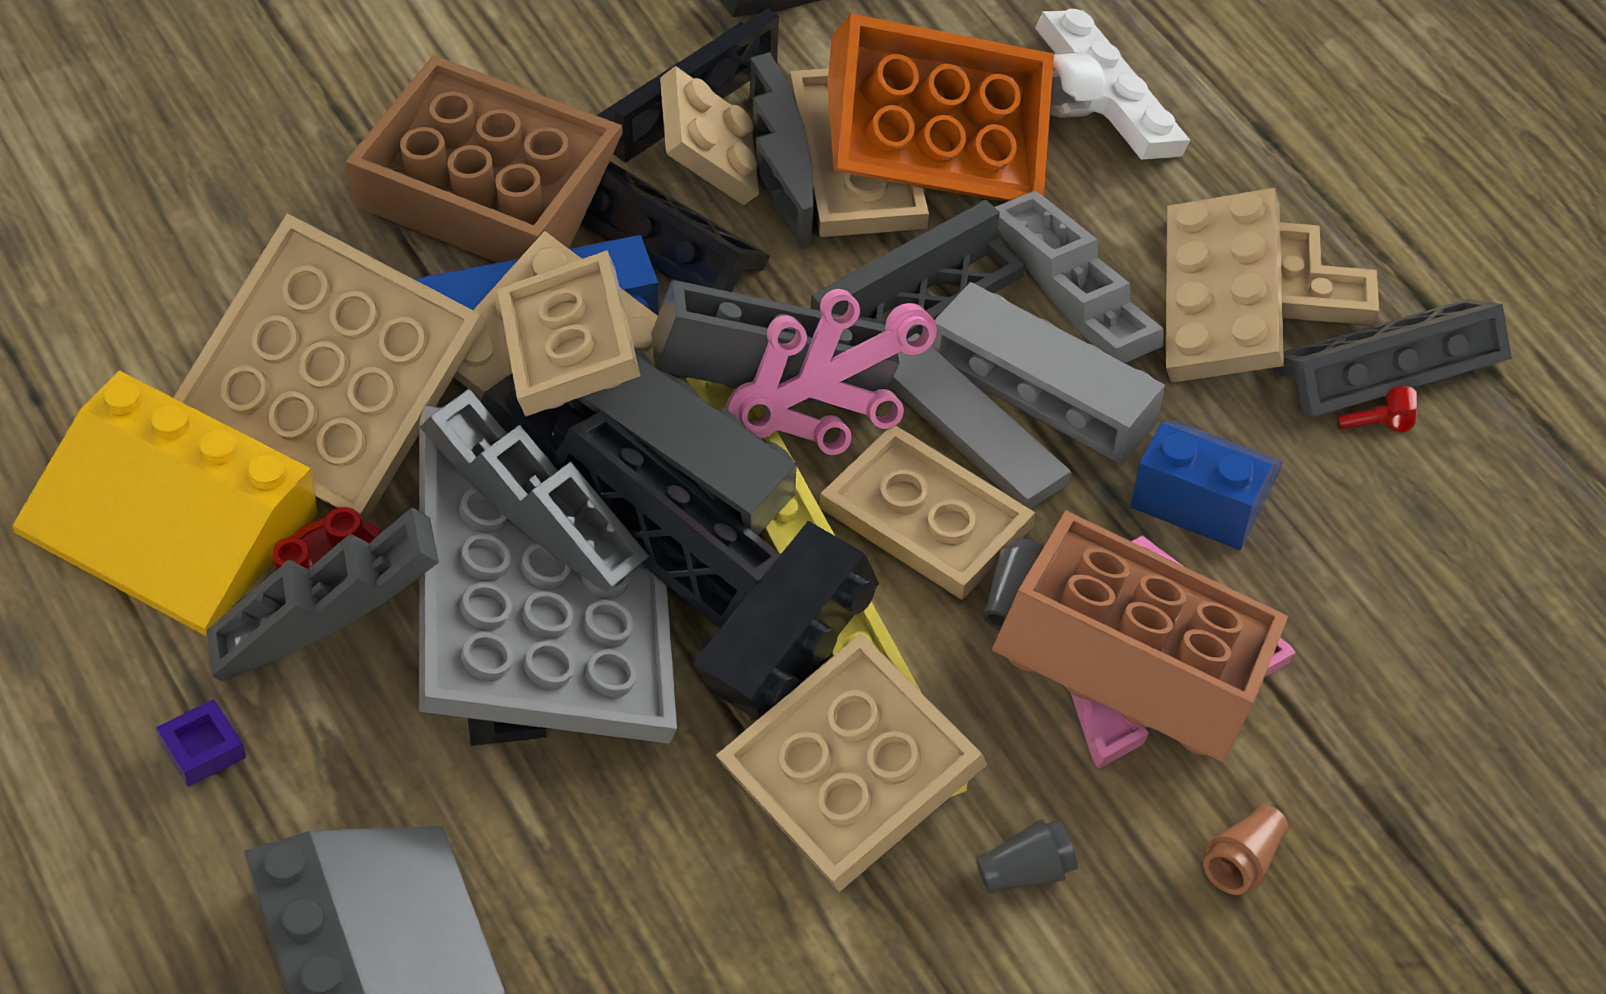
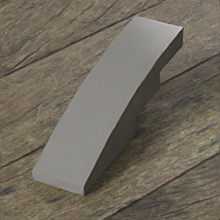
(1081, 285)

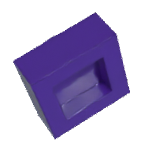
(201, 742)

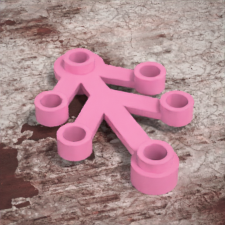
(823, 375)

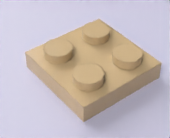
(709, 135)

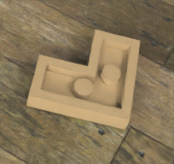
(1323, 291)

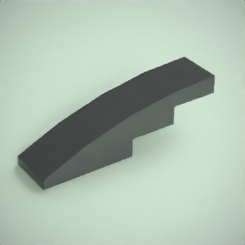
(781, 147)
(544, 502)
(309, 604)

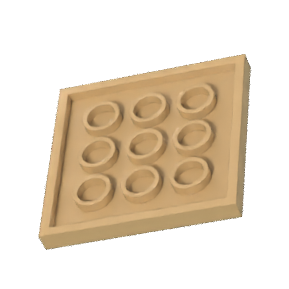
(331, 361)

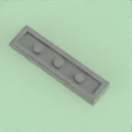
(978, 427)

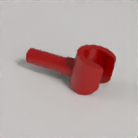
(1398, 414)

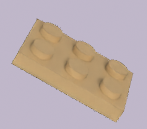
(567, 333)
(926, 511)

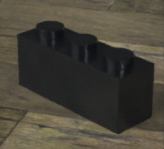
(787, 621)

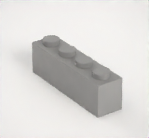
(1048, 372)

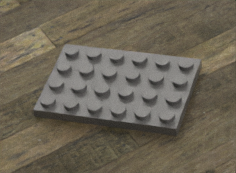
(526, 635)

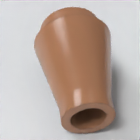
(1243, 853)

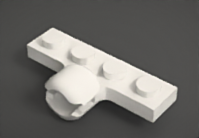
(1097, 79)

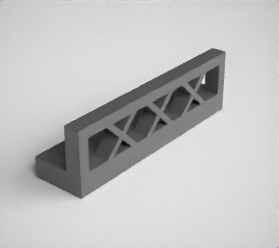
(929, 260)
(1397, 354)

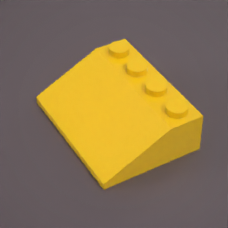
(166, 502)

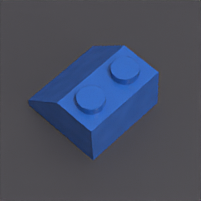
(1203, 483)

